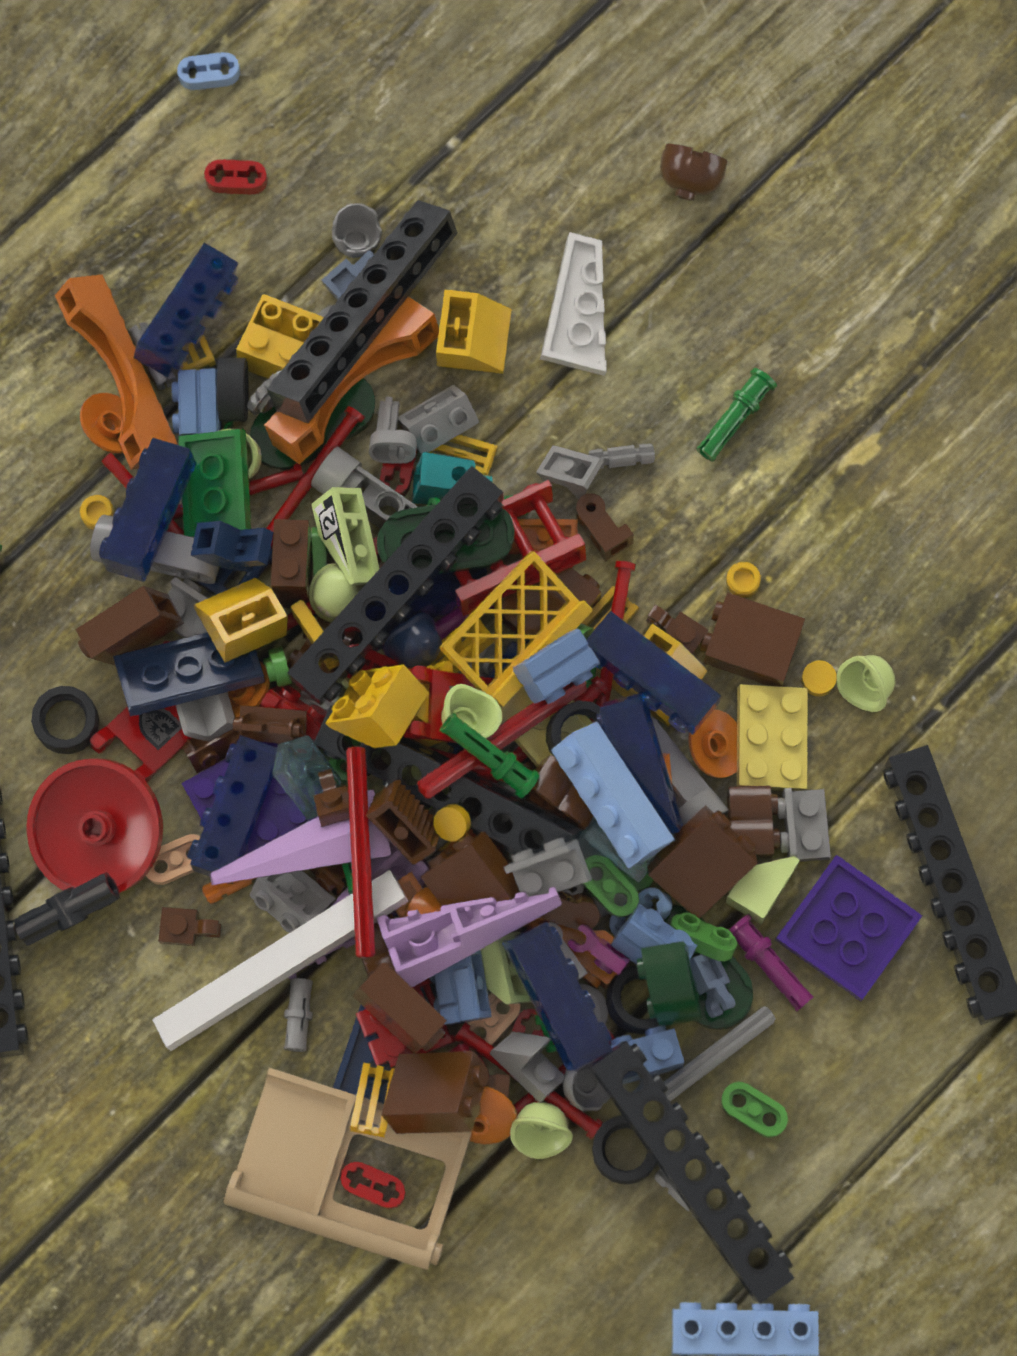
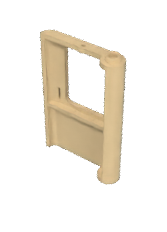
(297, 1158)

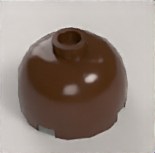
(691, 171)

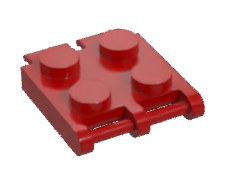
(388, 1047)

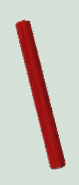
(504, 735)
(360, 852)

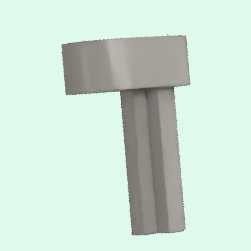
(387, 439)

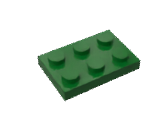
(219, 480)

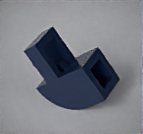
(231, 547)

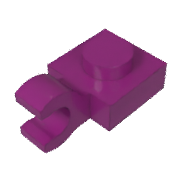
(606, 956)

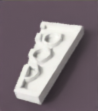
(576, 318)

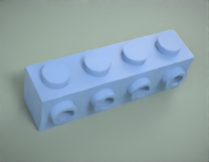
(612, 794)
(744, 1331)

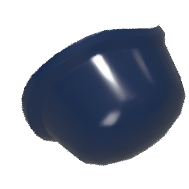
(414, 642)

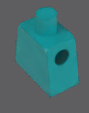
(437, 475)

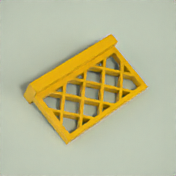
(566, 619)

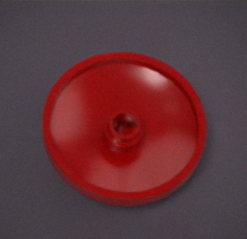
(93, 822)

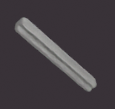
(718, 1052)

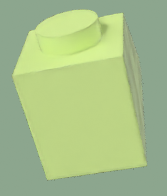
(761, 887)
(501, 974)

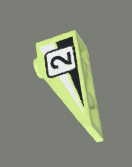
(347, 533)

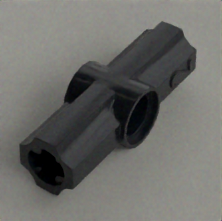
(67, 909)

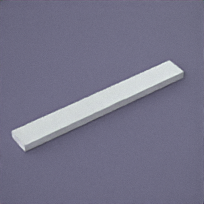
(272, 965)

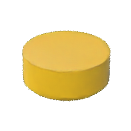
(93, 508)
(743, 579)
(819, 678)
(452, 822)

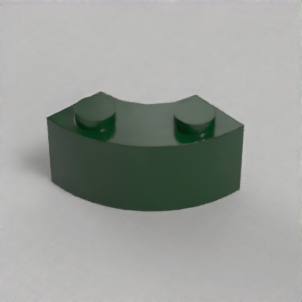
(670, 984)

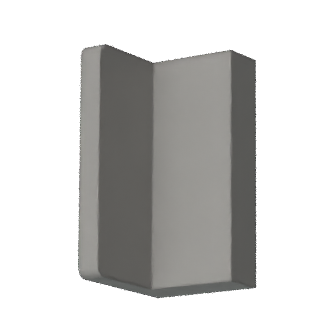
(206, 717)

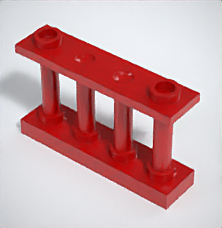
(558, 557)

